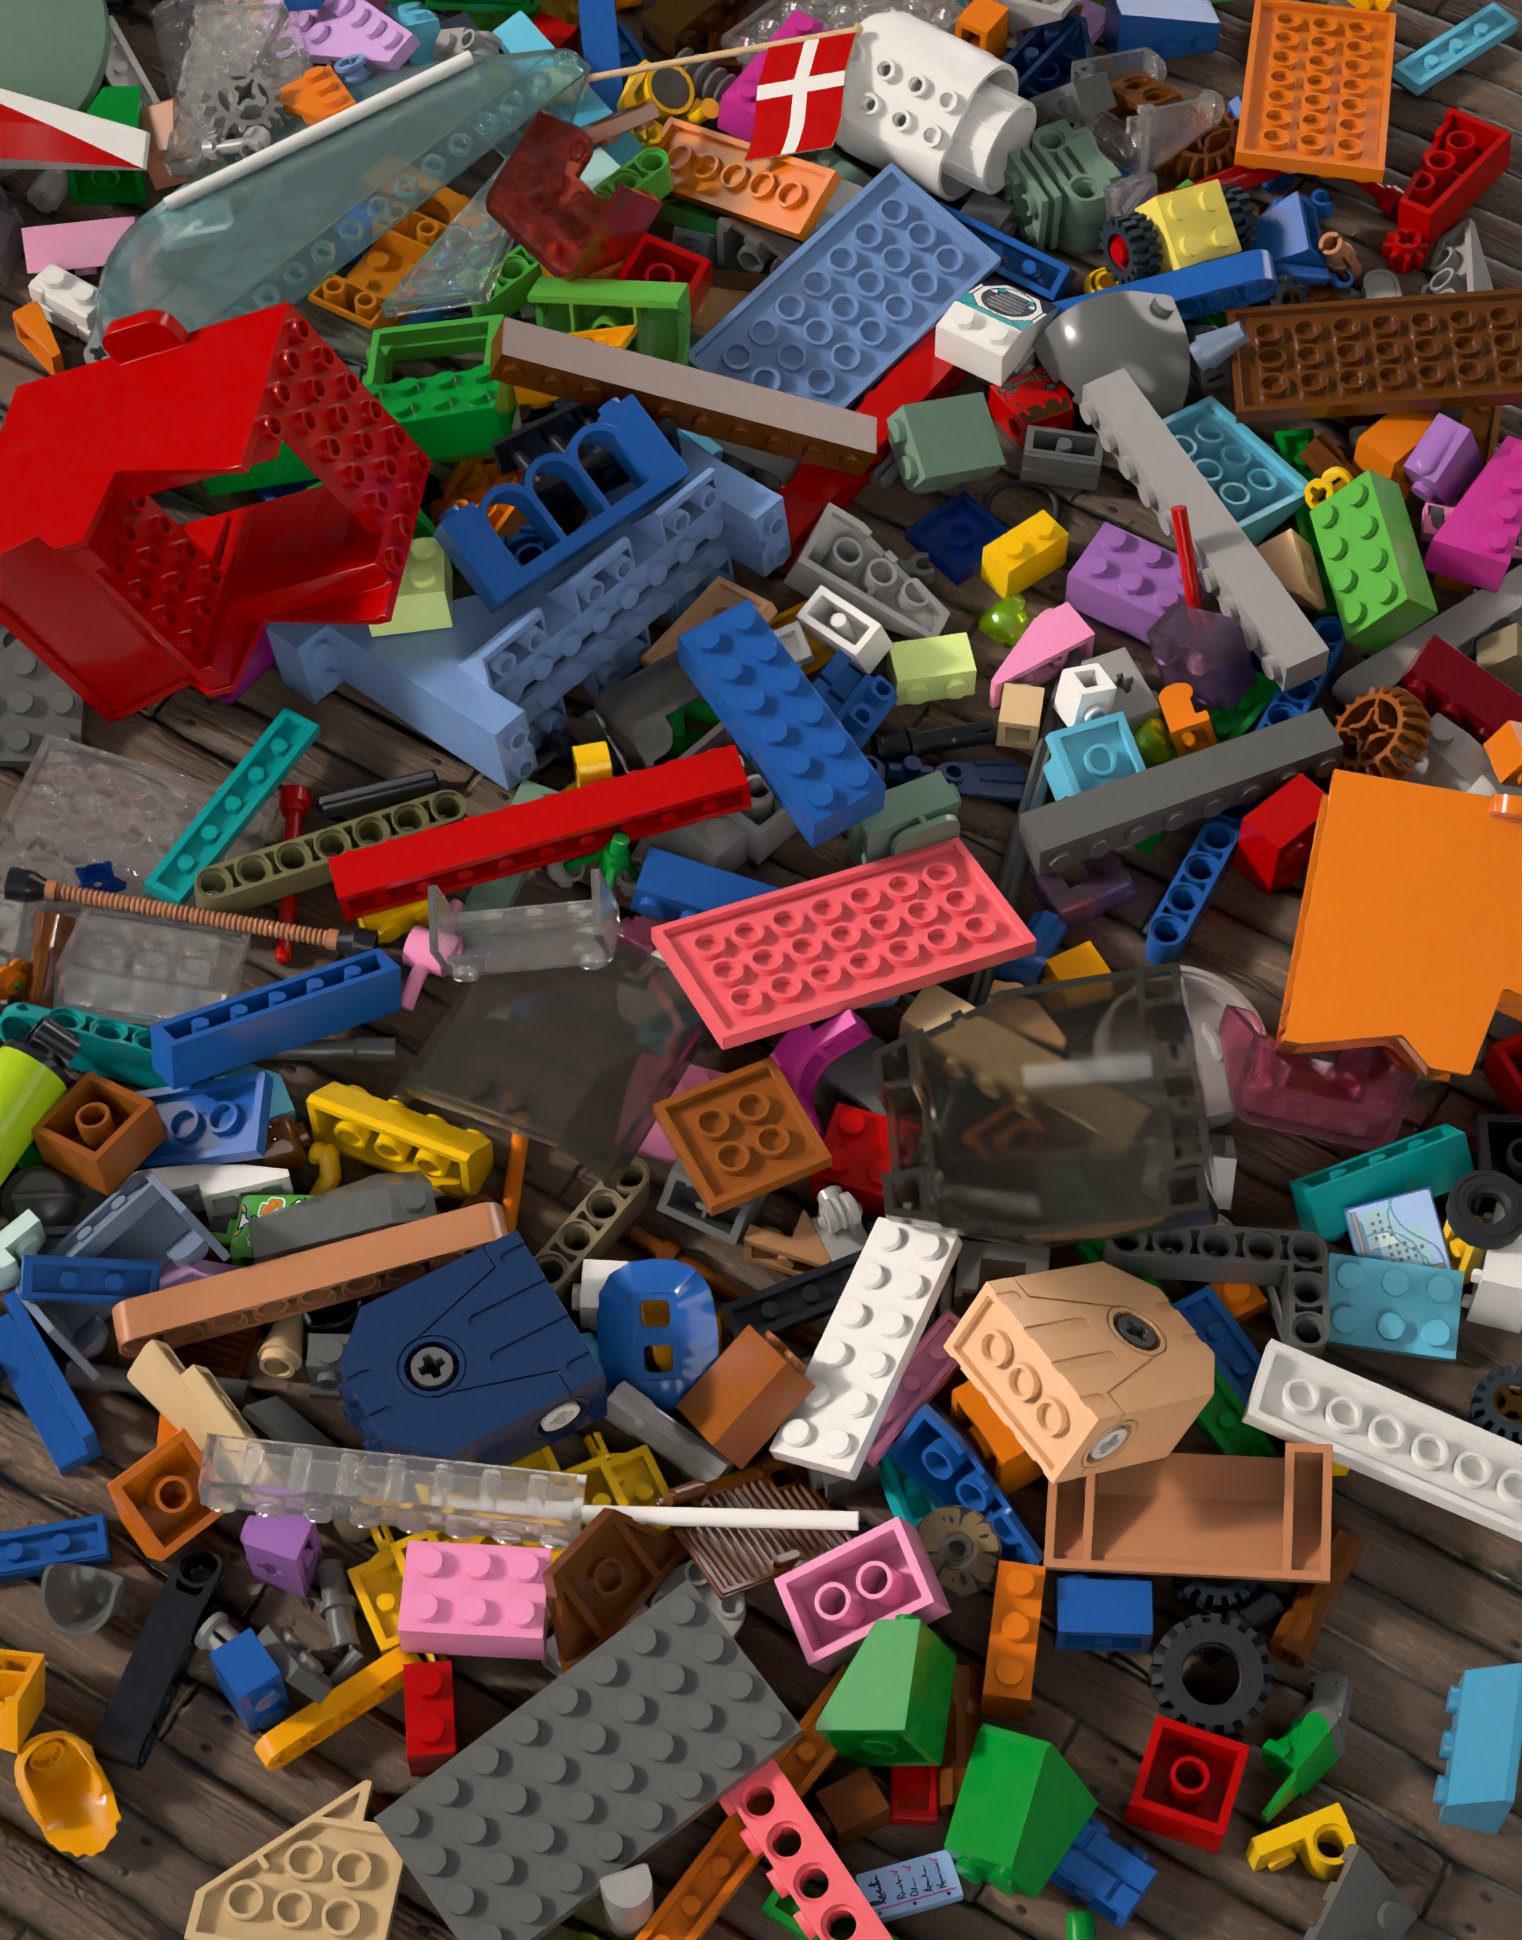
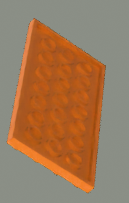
(1317, 90)

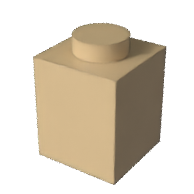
(1020, 716)

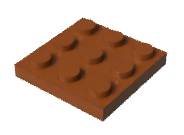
(742, 1135)

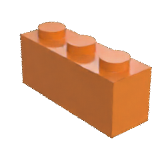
(1012, 1640)

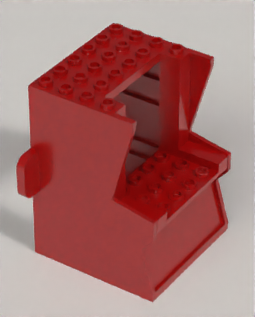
(147, 605)

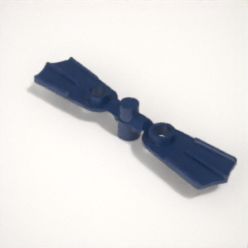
(977, 779)

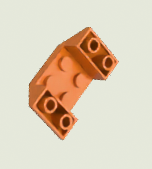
(379, 273)

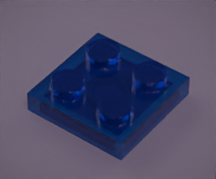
(956, 536)

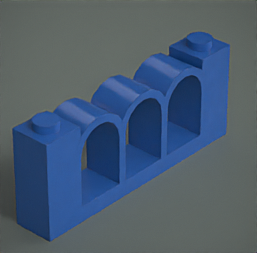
(638, 448)

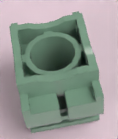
(1059, 188)

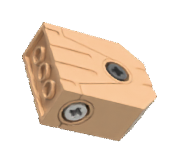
(1085, 1367)

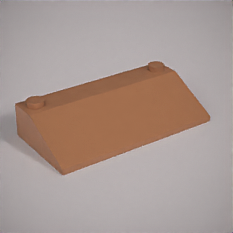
(1199, 1517)

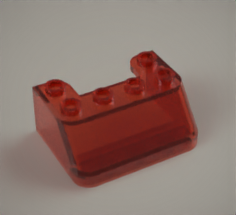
(556, 212)

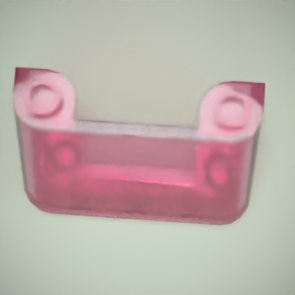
(1344, 1102)

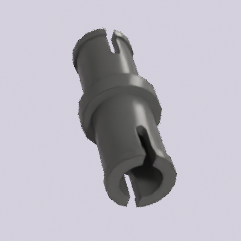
(337, 1606)

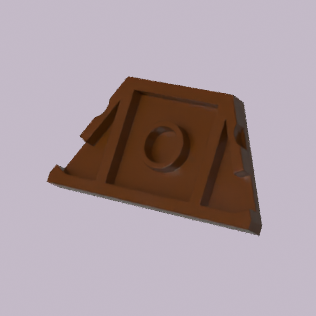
(605, 1580)

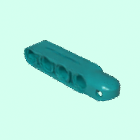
(107, 1046)

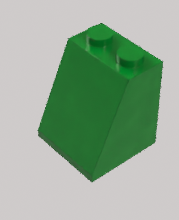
(122, 106)
(892, 1697)
(1016, 1812)

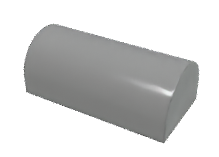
(627, 1900)

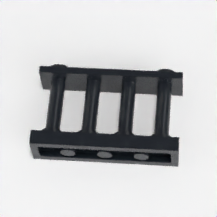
(554, 434)

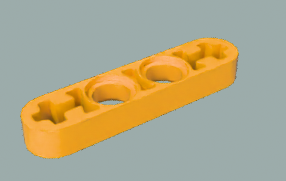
(337, 1710)

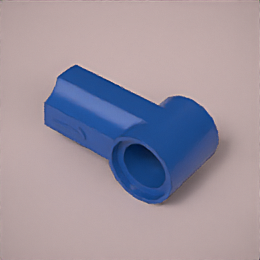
(1029, 970)

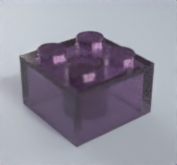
(1203, 652)

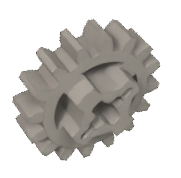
(227, 90)

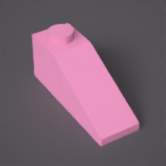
(1043, 650)

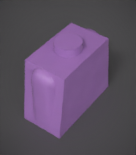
(1443, 462)

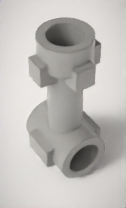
(219, 149)

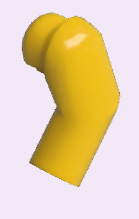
(329, 1167)

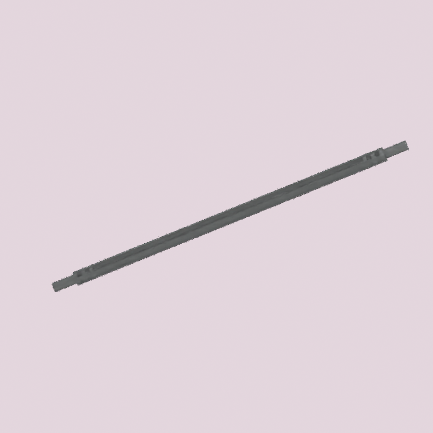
(1015, 858)

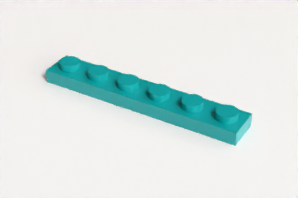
(232, 806)

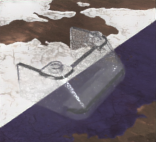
(524, 936)

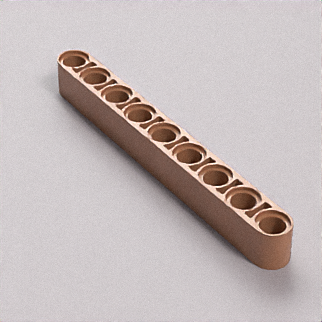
(304, 1280)

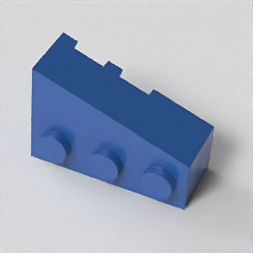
(1163, 26)

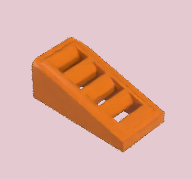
(37, 337)

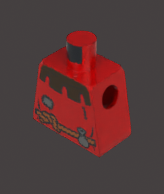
(1030, 401)

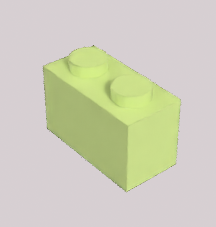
(932, 668)

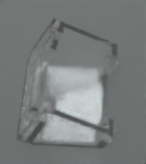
(1154, 133)

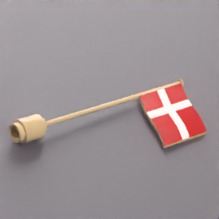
(796, 94)

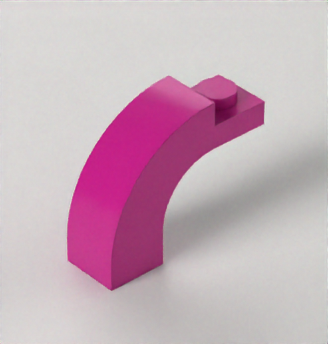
(810, 1049)

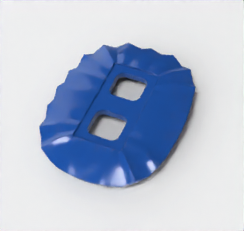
(689, 1334)

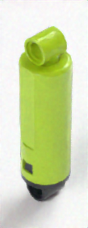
(31, 1085)

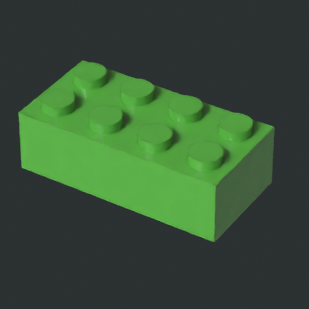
(1373, 562)

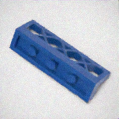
(44, 1391)

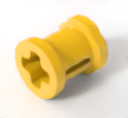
(1319, 487)

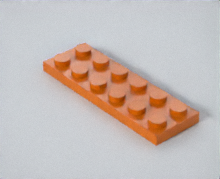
(770, 193)

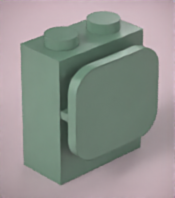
(944, 443)
(911, 818)

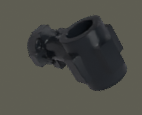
(557, 749)

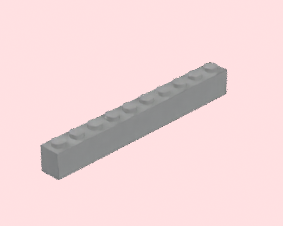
(1224, 555)

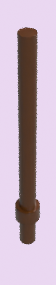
(716, 1282)

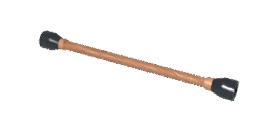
(29, 886)

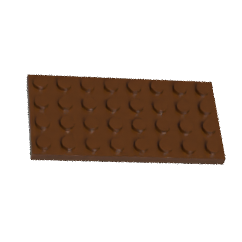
(1378, 356)

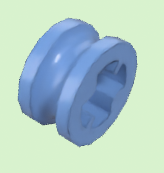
(352, 69)

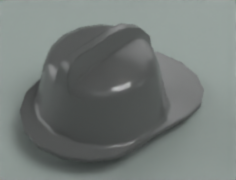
(50, 1196)

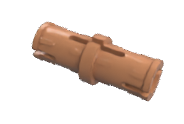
(1340, 255)

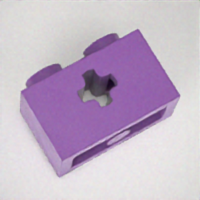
(282, 1551)

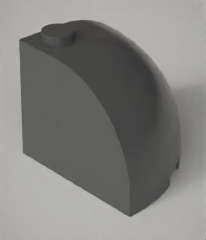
(1116, 333)

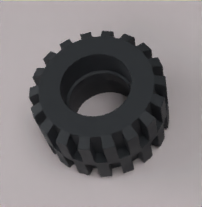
(1234, 1640)

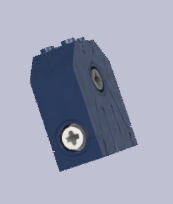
(470, 1363)

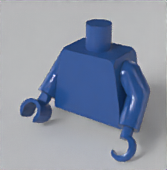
(1292, 236)

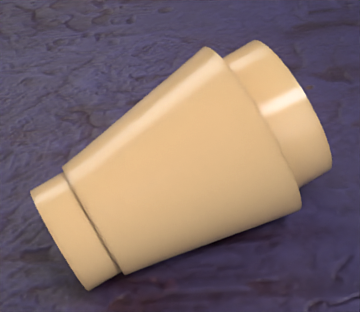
(283, 1348)

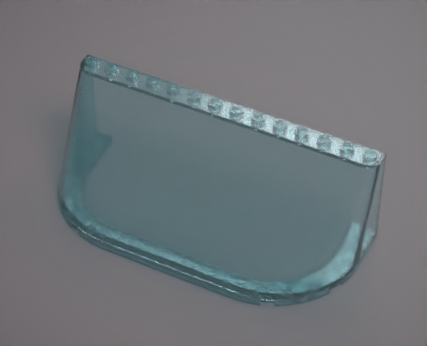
(323, 205)

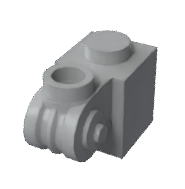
(458, 40)
(839, 1222)

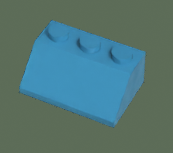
(1481, 1748)

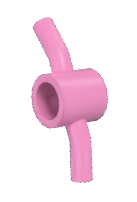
(418, 956)

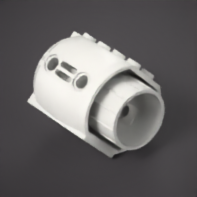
(932, 107)

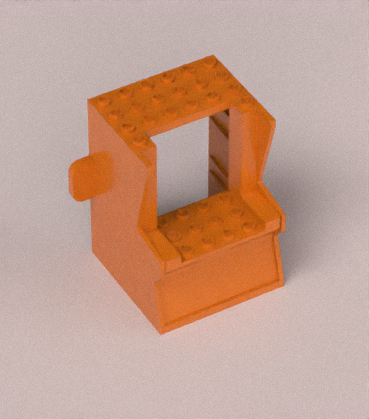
(1407, 924)

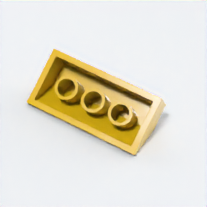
(400, 1139)

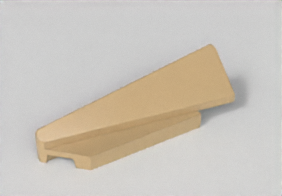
(186, 1396)

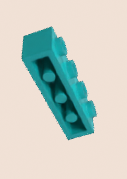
(1421, 1160)

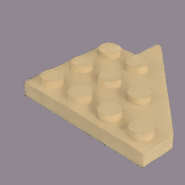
(314, 1882)

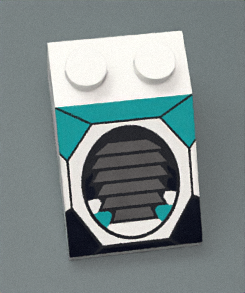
(992, 329)

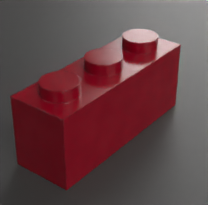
(1460, 690)

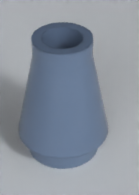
(1217, 345)

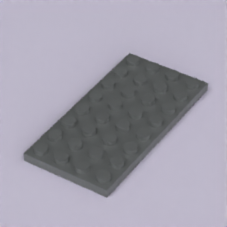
(589, 1774)

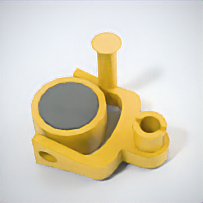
(673, 96)

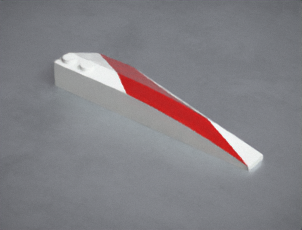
(60, 138)

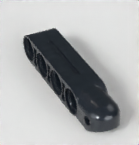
(159, 1660)

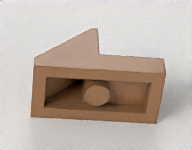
(785, 1254)

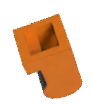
(1186, 724)

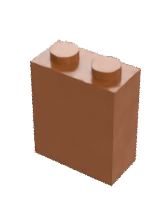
(747, 1395)

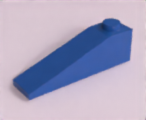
(953, 1472)

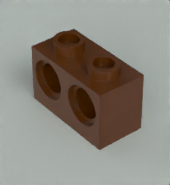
(1140, 90)

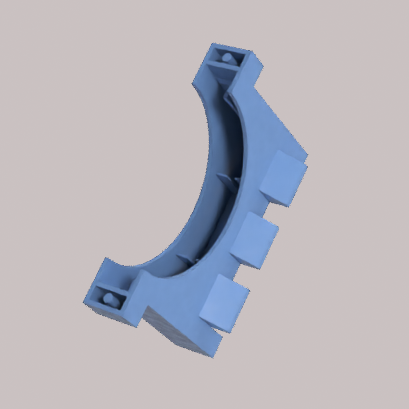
(501, 677)

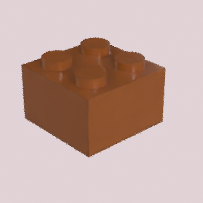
(99, 1133)

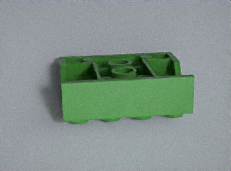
(592, 304)

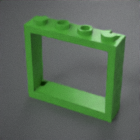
(429, 341)

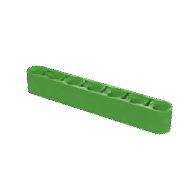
(645, 171)

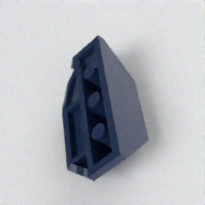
(1047, 53)

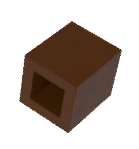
(850, 1808)

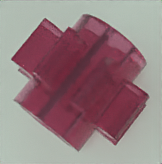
(637, 932)

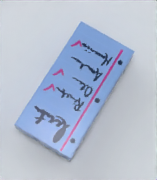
(911, 1886)

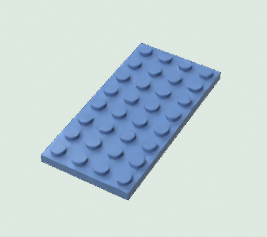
(850, 297)

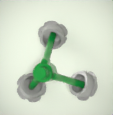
(612, 861)

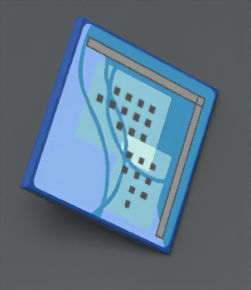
(1399, 1229)

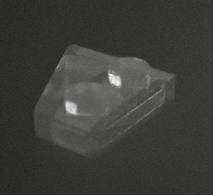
(1129, 193)

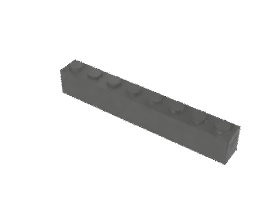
(1178, 792)

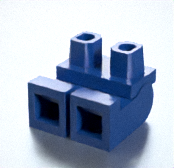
(854, 699)

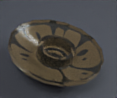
(973, 1569)

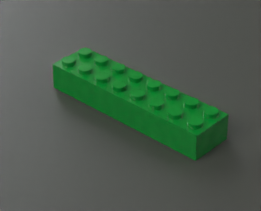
(440, 413)

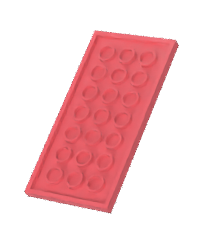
(841, 942)

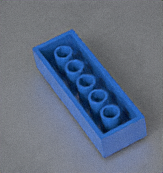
(781, 723)

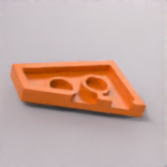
(316, 95)

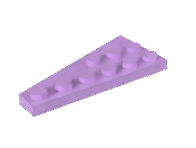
(356, 28)

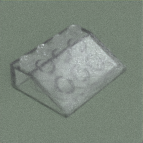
(147, 966)

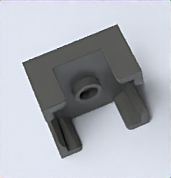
(988, 1262)

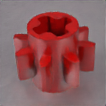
(1404, 250)

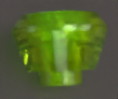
(1006, 619)
(1153, 742)

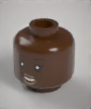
(286, 1144)

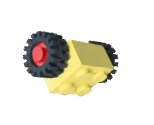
(1178, 231)

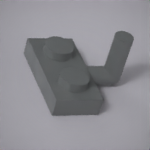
(303, 1669)

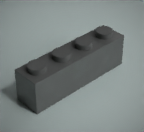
(750, 248)

